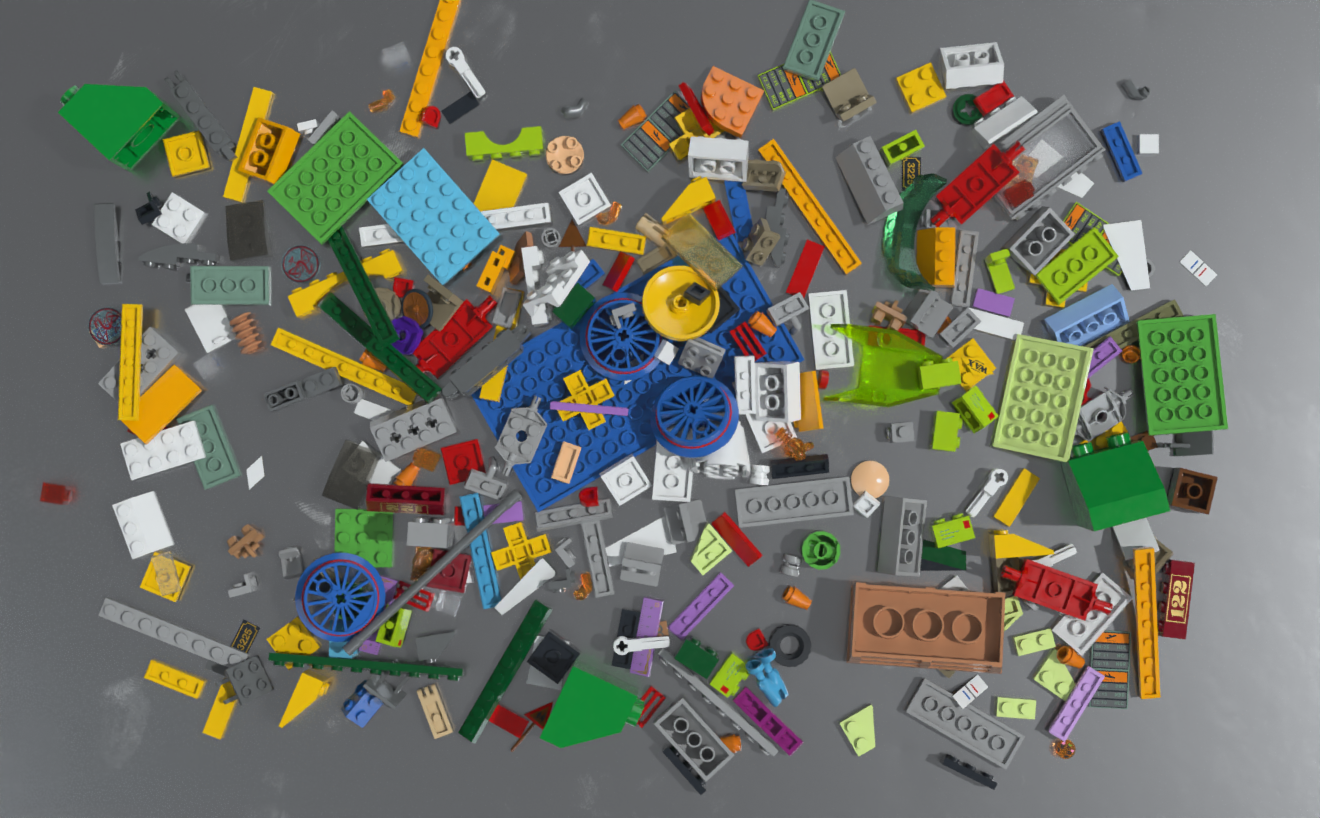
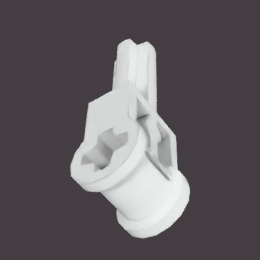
(465, 71)
(987, 491)
(1059, 555)
(640, 644)

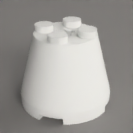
(727, 461)

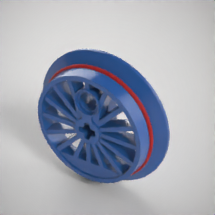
(622, 374)
(703, 441)
(365, 616)

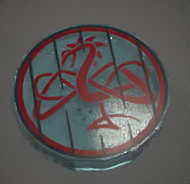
(301, 264)
(105, 326)

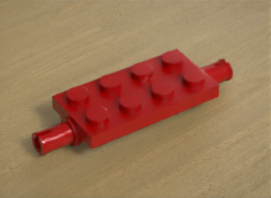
(977, 184)
(445, 347)
(1055, 589)

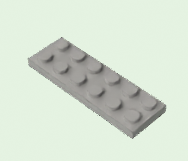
(794, 502)
(967, 725)

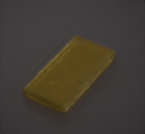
(702, 252)

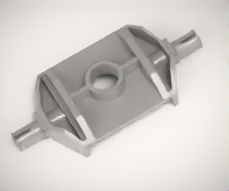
(1114, 412)
(521, 419)

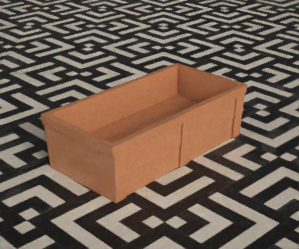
(926, 628)

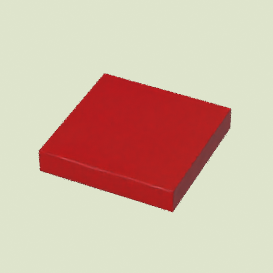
(461, 459)

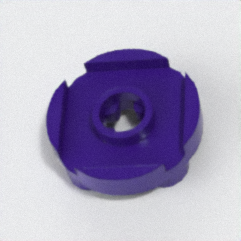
(412, 338)

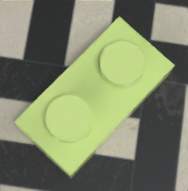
(1034, 641)
(1015, 707)

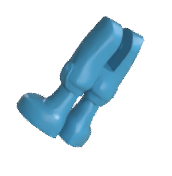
(771, 683)

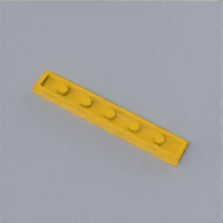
(257, 107)
(130, 362)
(492, 389)

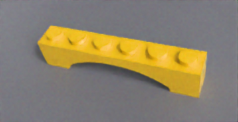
(305, 300)

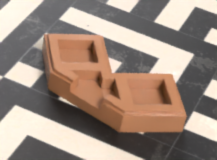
(516, 269)

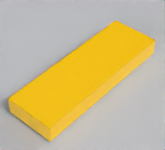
(616, 241)
(1016, 497)
(174, 679)
(220, 713)

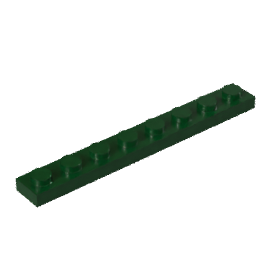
(363, 288)
(388, 356)
(505, 671)

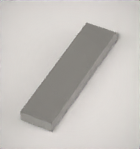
(964, 268)
(572, 515)
(597, 559)

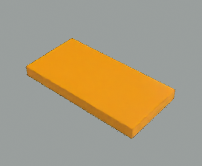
(162, 403)

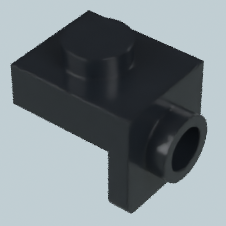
(150, 210)

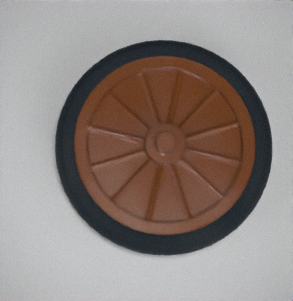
(417, 306)

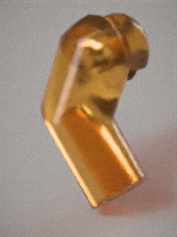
(382, 103)
(610, 216)
(585, 589)

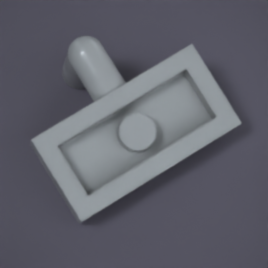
(788, 310)
(486, 482)

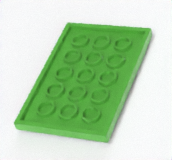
(335, 178)
(1182, 375)

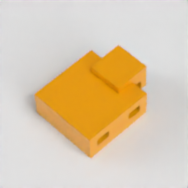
(494, 272)

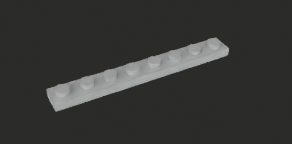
(172, 633)
(723, 708)

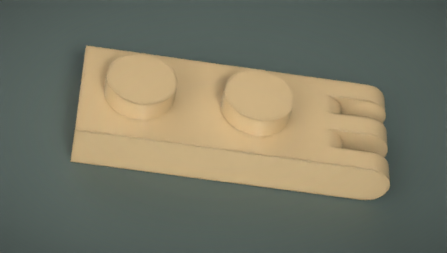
(435, 712)

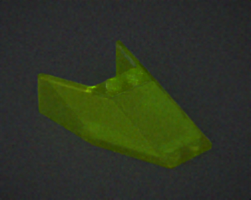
(886, 367)

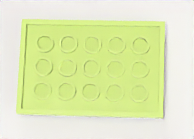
(1043, 397)

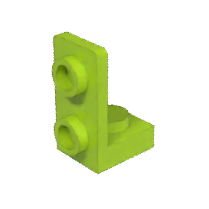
(999, 271)

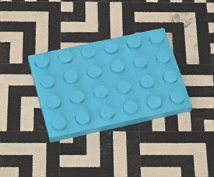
(433, 216)

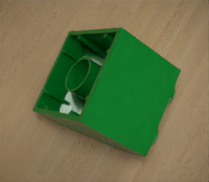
(118, 119)
(1113, 483)
(591, 707)

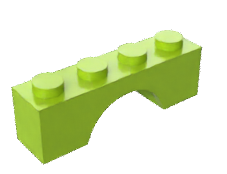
(529, 141)

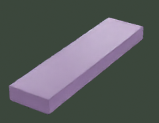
(1076, 703)

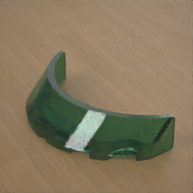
(901, 229)

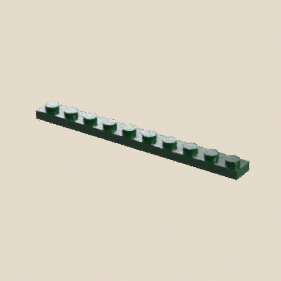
(374, 667)

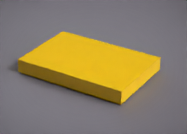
(500, 187)

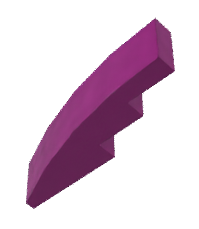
(768, 721)

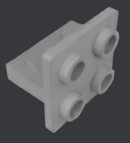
(927, 312)
(701, 357)
(685, 521)
(642, 564)

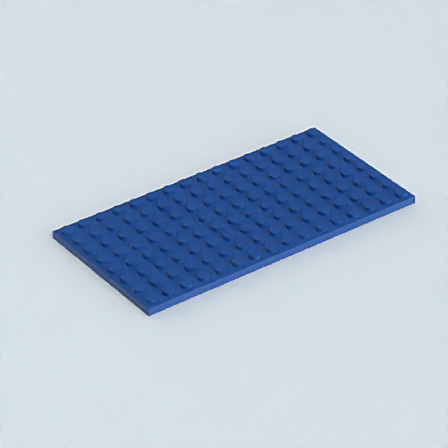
(559, 354)

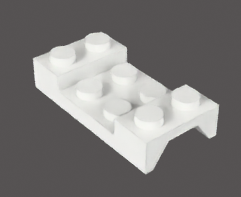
(532, 260)
(562, 277)

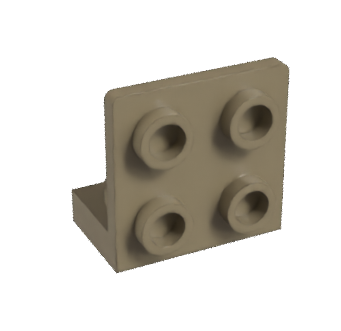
(848, 95)
(443, 301)

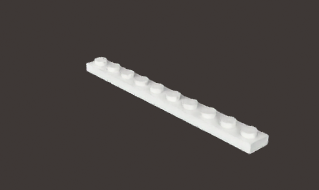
(498, 218)

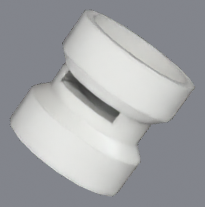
(759, 474)

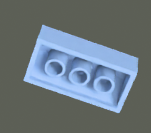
(1089, 318)

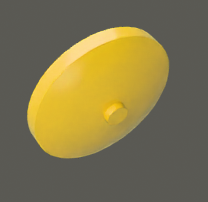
(673, 314)

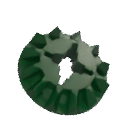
(963, 117)

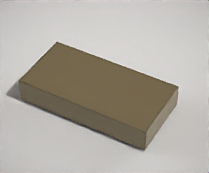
(655, 258)

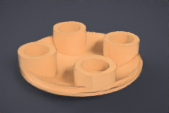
(564, 154)
(870, 477)

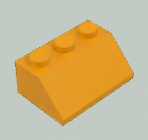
(269, 151)
(937, 255)
(810, 404)

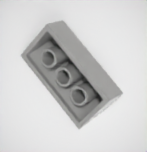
(869, 180)
(902, 536)
(693, 739)

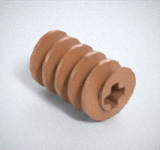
(245, 334)

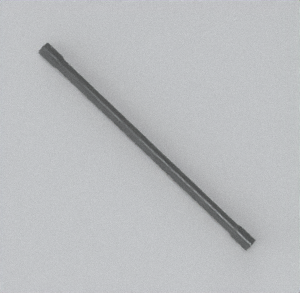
(358, 640)

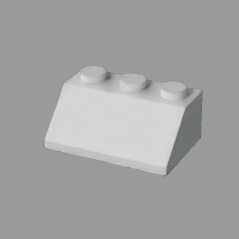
(972, 65)
(1003, 121)
(718, 158)
(777, 391)
(143, 525)

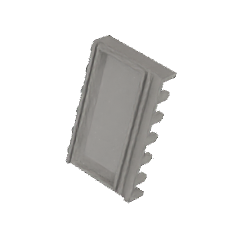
(1055, 147)

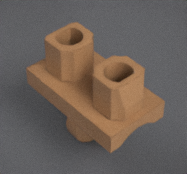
(890, 313)
(247, 544)

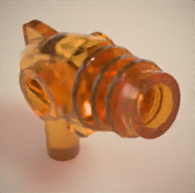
(793, 446)
(420, 561)

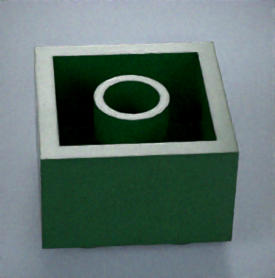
(574, 306)
(697, 657)

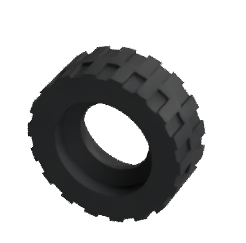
(804, 645)

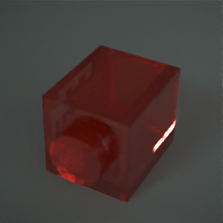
(1019, 193)
(56, 493)

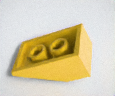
(693, 198)
(1010, 545)
(307, 691)

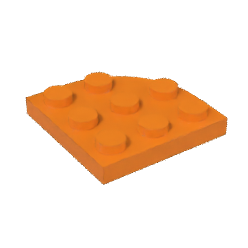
(729, 101)

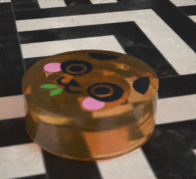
(1065, 749)

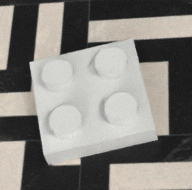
(585, 199)
(178, 218)
(625, 479)

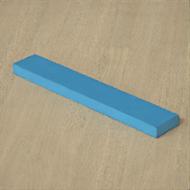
(481, 552)

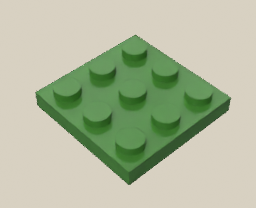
(365, 535)

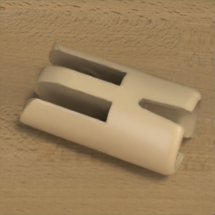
(652, 229)

